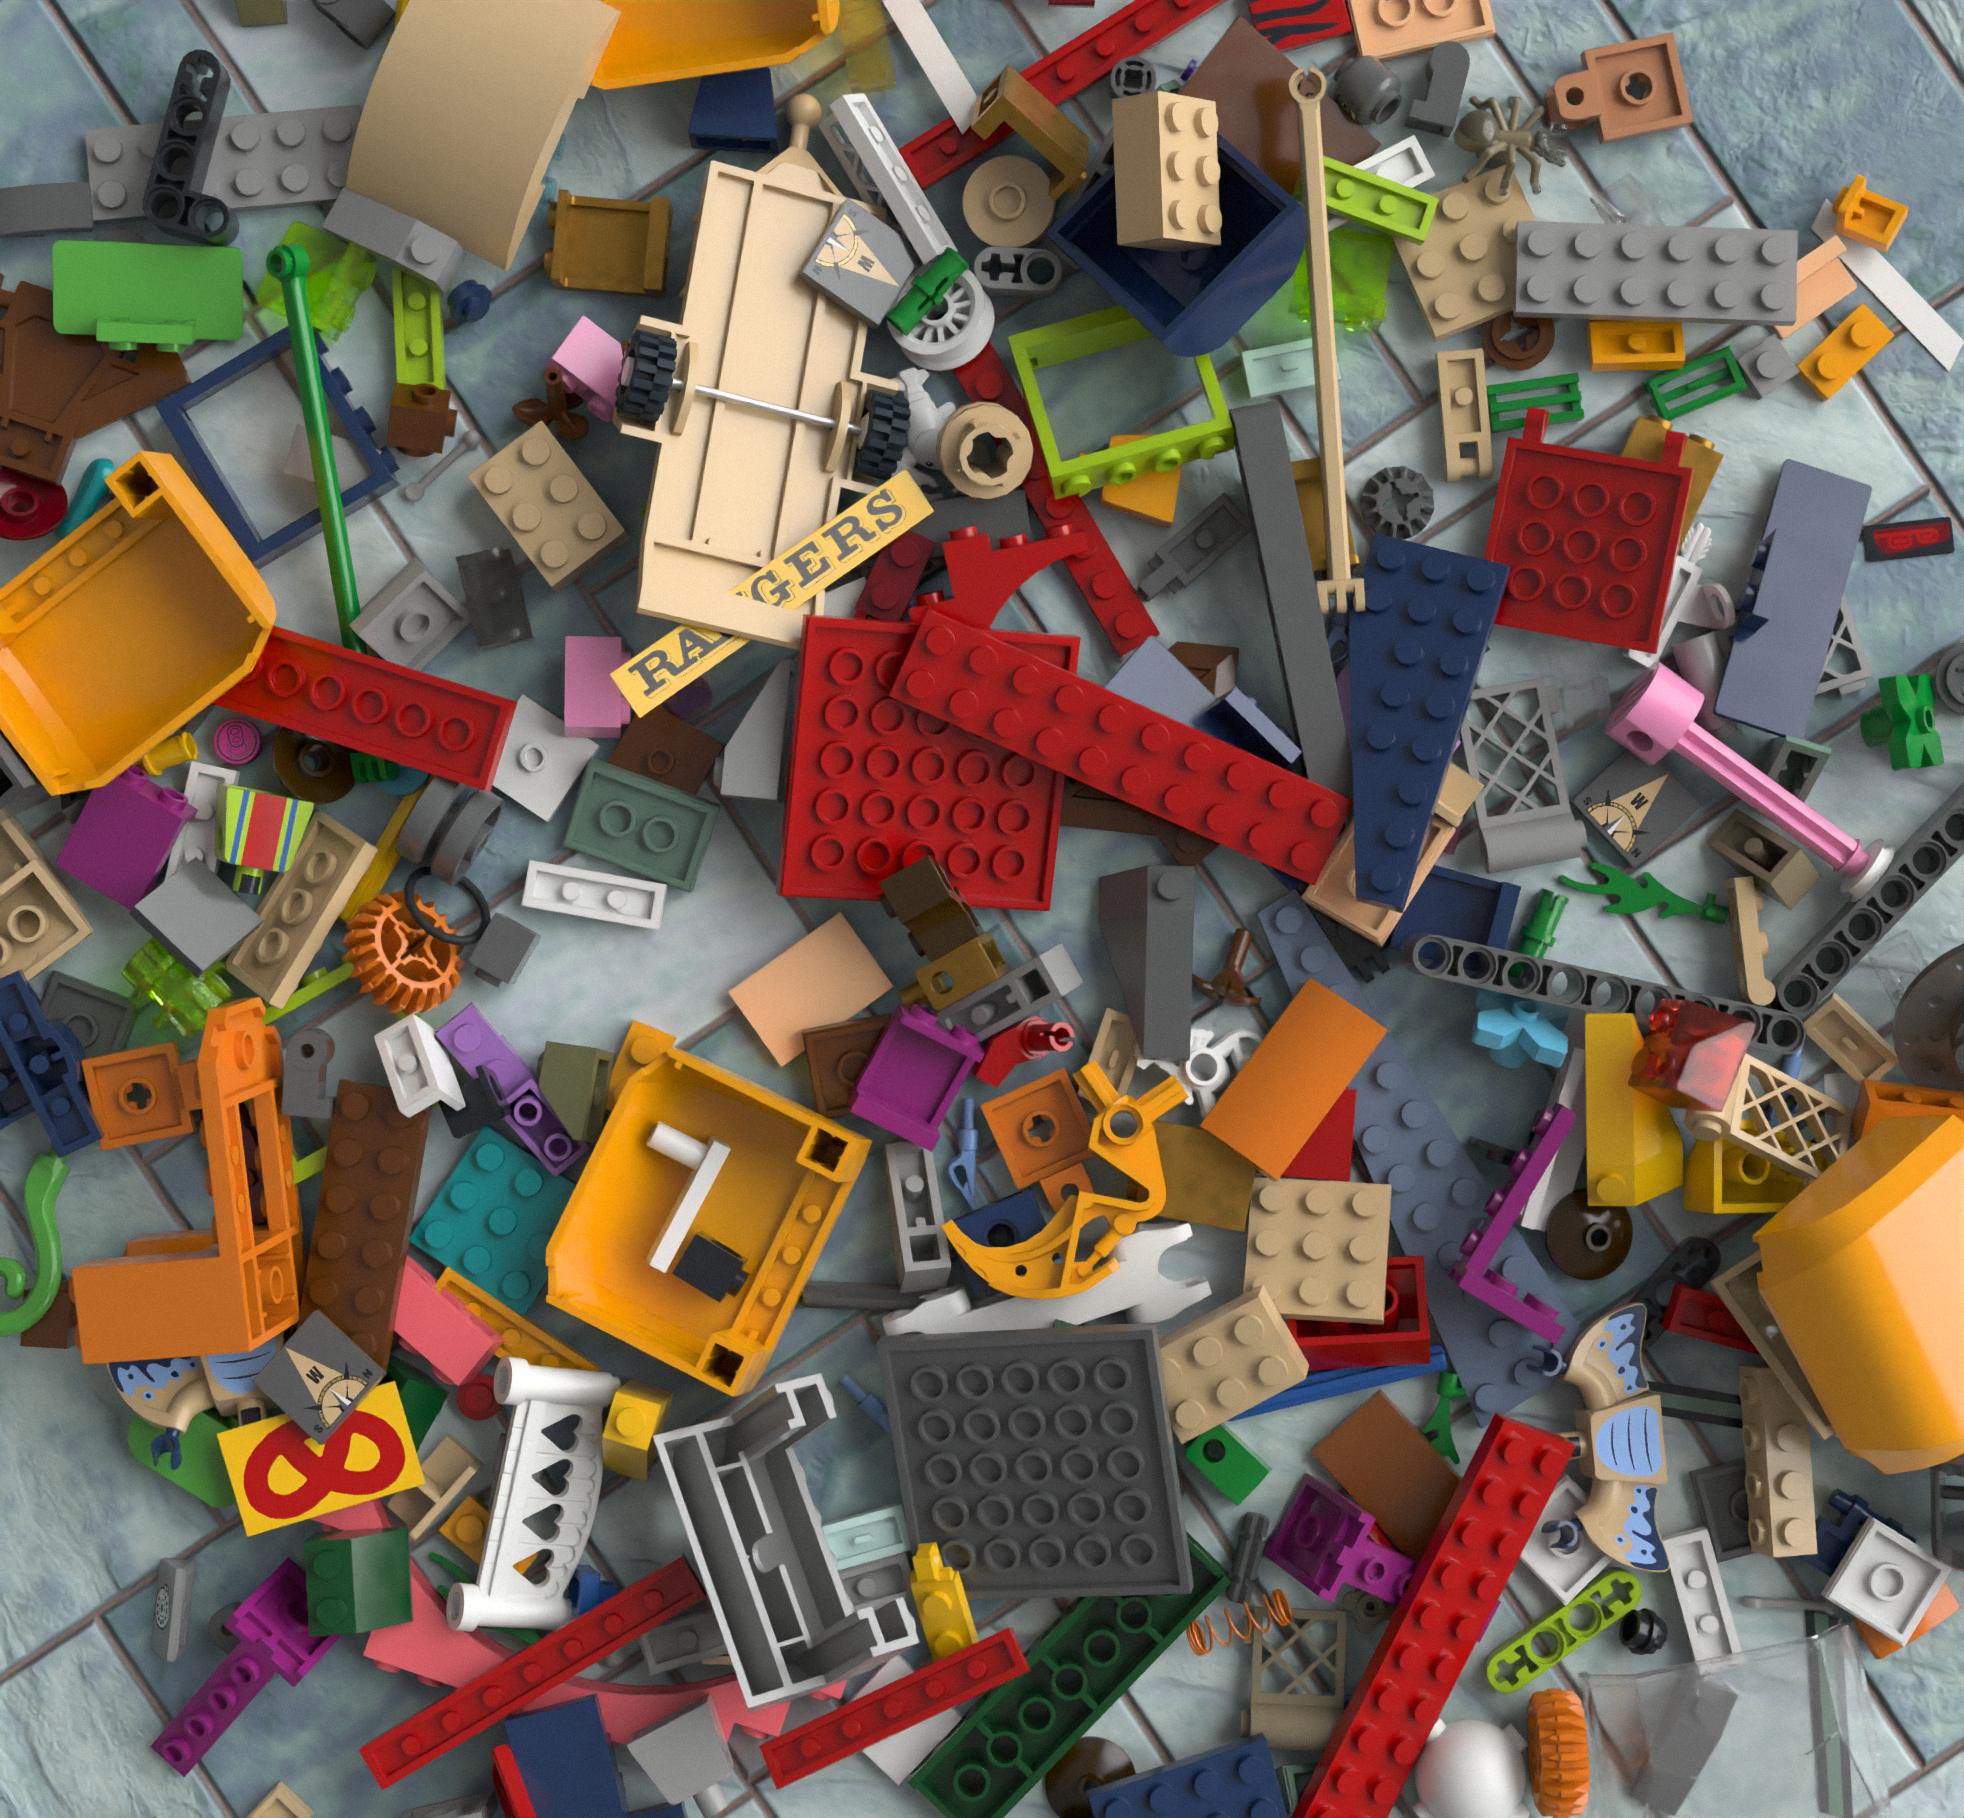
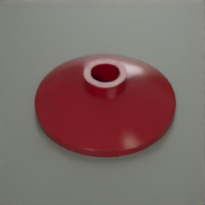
(29, 506)

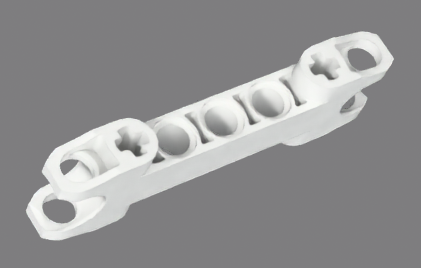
(1133, 1288)

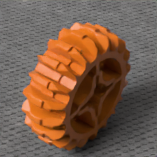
(379, 939)
(1557, 1753)

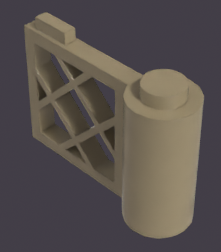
(1295, 1719)

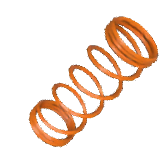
(1282, 1608)

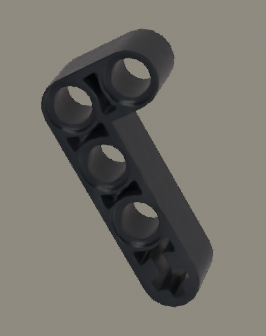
(199, 146)

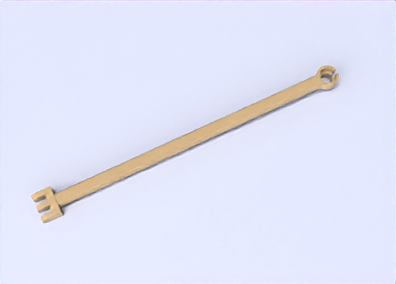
(1324, 348)

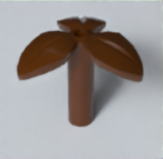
(569, 425)
(1230, 982)

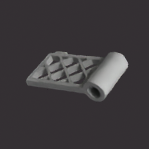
(1704, 659)
(1533, 834)

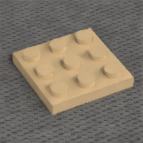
(1468, 256)
(1320, 1248)

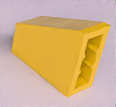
(634, 1418)

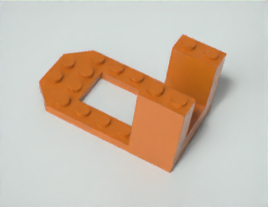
(225, 1283)

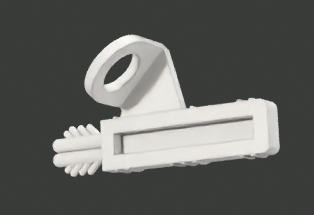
(1688, 600)

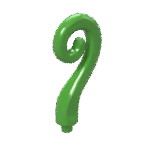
(39, 1199)

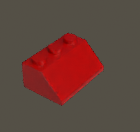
(1401, 1339)

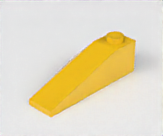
(1629, 1136)
(1733, 1180)

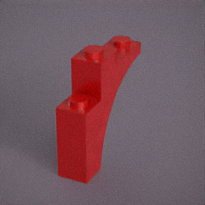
(986, 576)

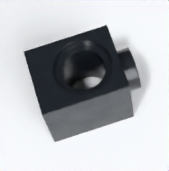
(712, 1267)

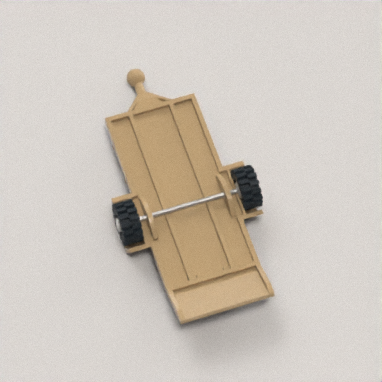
(761, 380)

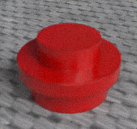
(477, 1398)

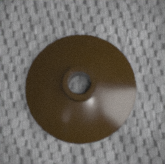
(332, 771)
(1570, 1232)
(1086, 1760)

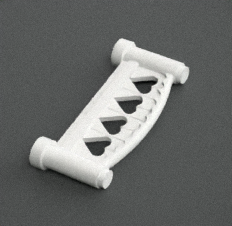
(538, 1399)

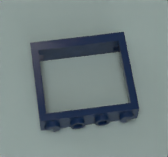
(357, 421)

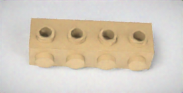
(1776, 1466)

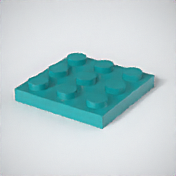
(497, 1219)

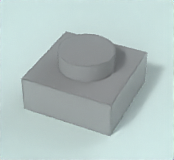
(1767, 367)

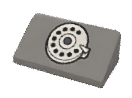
(172, 1608)

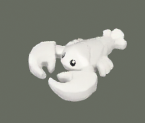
(923, 432)
(1207, 1068)

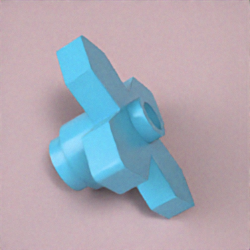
(1520, 1029)

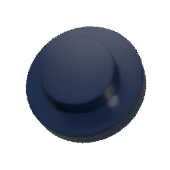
(469, 301)

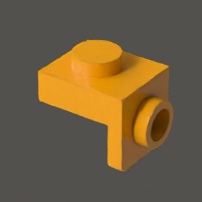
(1867, 215)

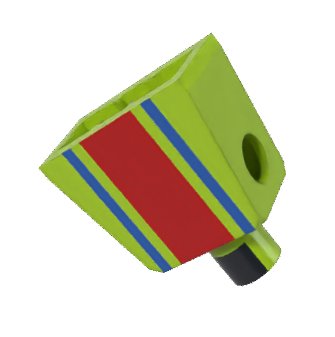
(257, 832)

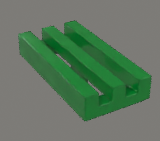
(1572, 397)
(1658, 400)

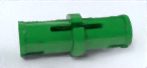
(927, 291)
(1540, 928)

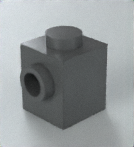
(503, 950)

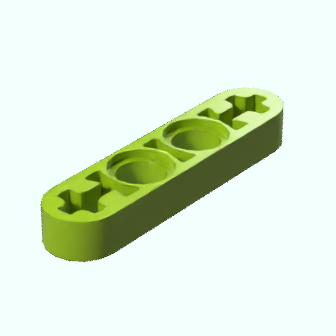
(1567, 1637)

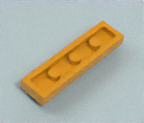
(522, 1335)

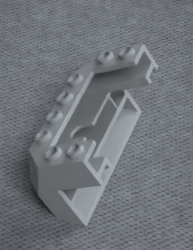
(767, 1553)

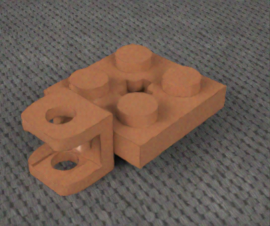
(1601, 94)

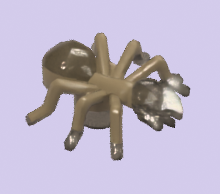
(1498, 139)

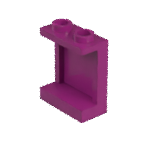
(125, 836)
(914, 1074)

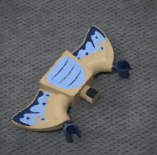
(177, 1389)
(1615, 1440)

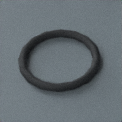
(434, 931)

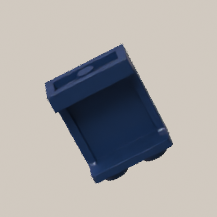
(1458, 908)

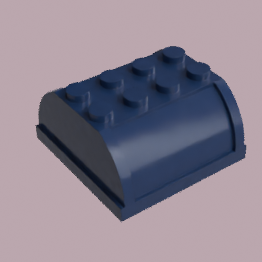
(1198, 295)

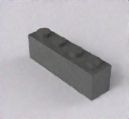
(997, 516)

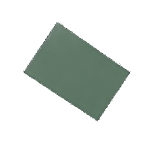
(641, 824)

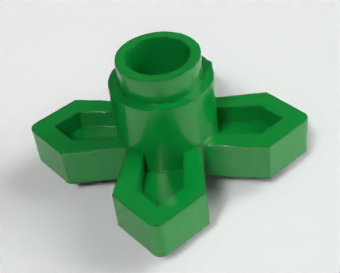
(1904, 722)

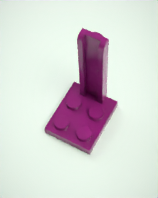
(1502, 1211)
(1326, 1544)
(273, 1640)

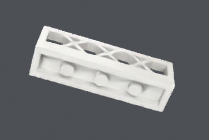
(889, 171)
(1562, 1172)

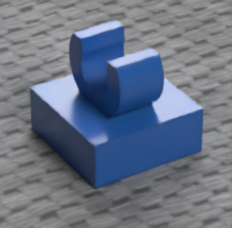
(588, 1590)

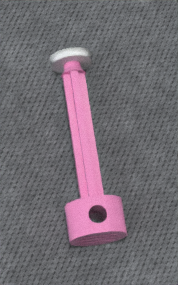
(1660, 716)

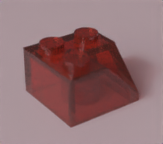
(1691, 1055)

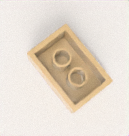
(1166, 172)
(549, 506)
(1228, 1363)

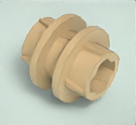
(1011, 456)

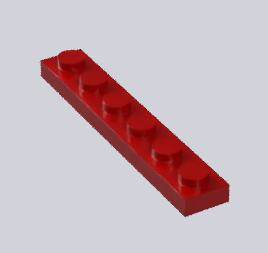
(894, 1708)

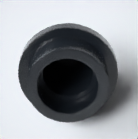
(1642, 1631)

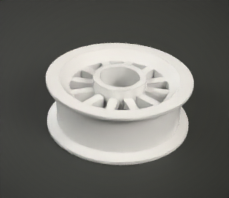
(958, 334)

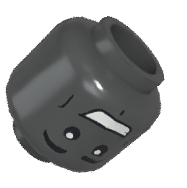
(1367, 90)

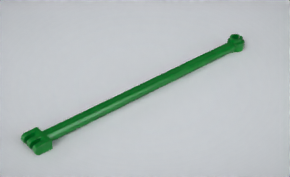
(290, 266)

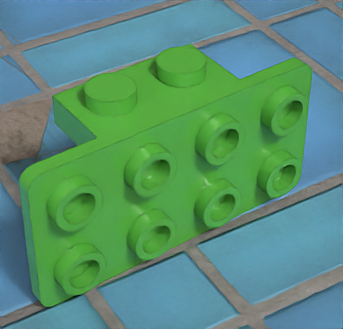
(147, 292)

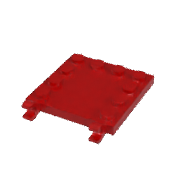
(1588, 538)

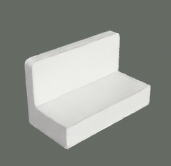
(417, 1066)

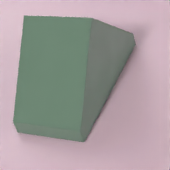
(1795, 764)

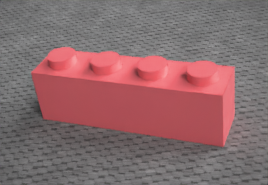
(442, 1328)

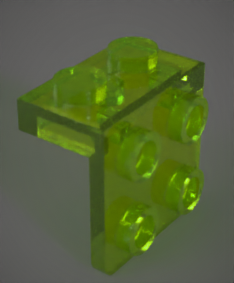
(1358, 279)
(333, 282)

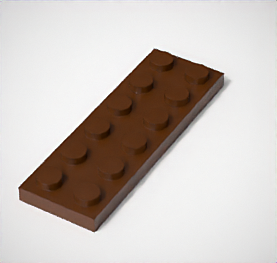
(365, 1216)

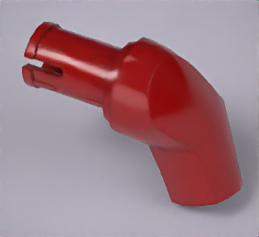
(1020, 1043)

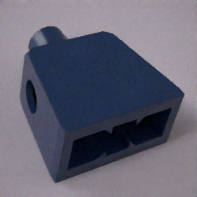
(735, 113)

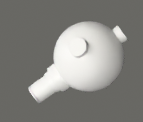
(1471, 1772)

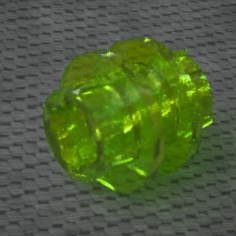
(174, 989)

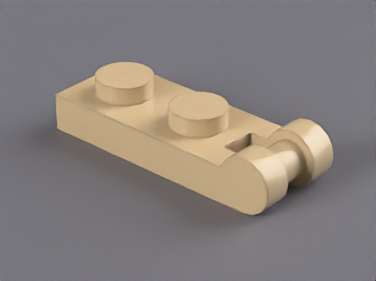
(1464, 413)
(1748, 943)

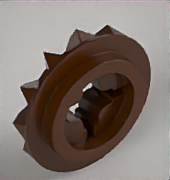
(1507, 353)

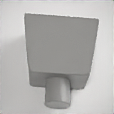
(686, 1755)

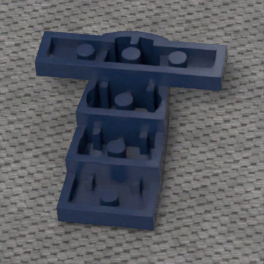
(42, 1070)
(573, 1764)

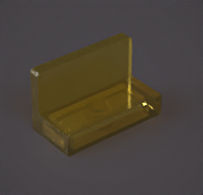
(865, 46)

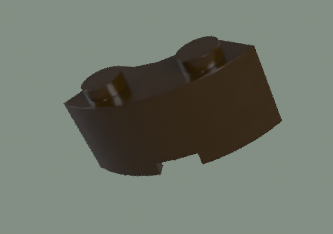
(929, 908)

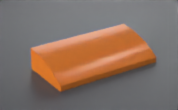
(1293, 1079)

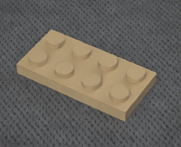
(301, 909)

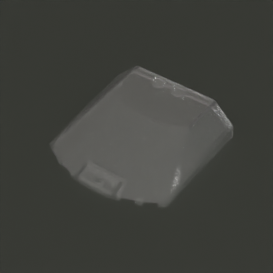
(1742, 1735)

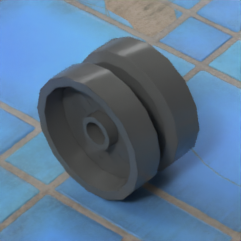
(449, 827)

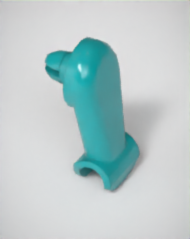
(87, 497)

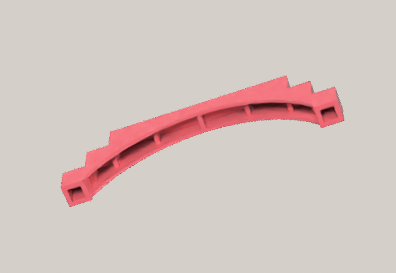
(457, 1657)

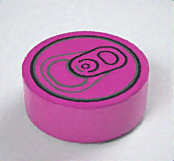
(238, 741)

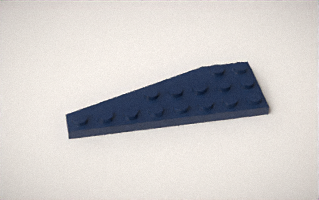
(1410, 690)

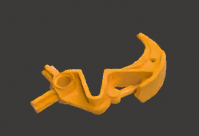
(1132, 1156)

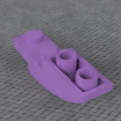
(475, 1043)

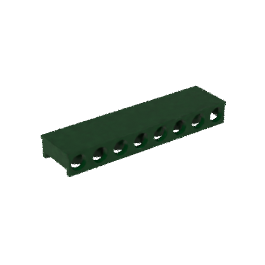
(1074, 1678)

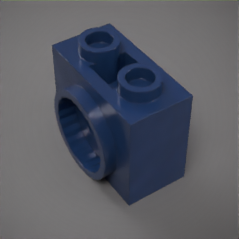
(1017, 1211)

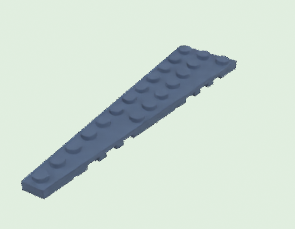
(1433, 1189)

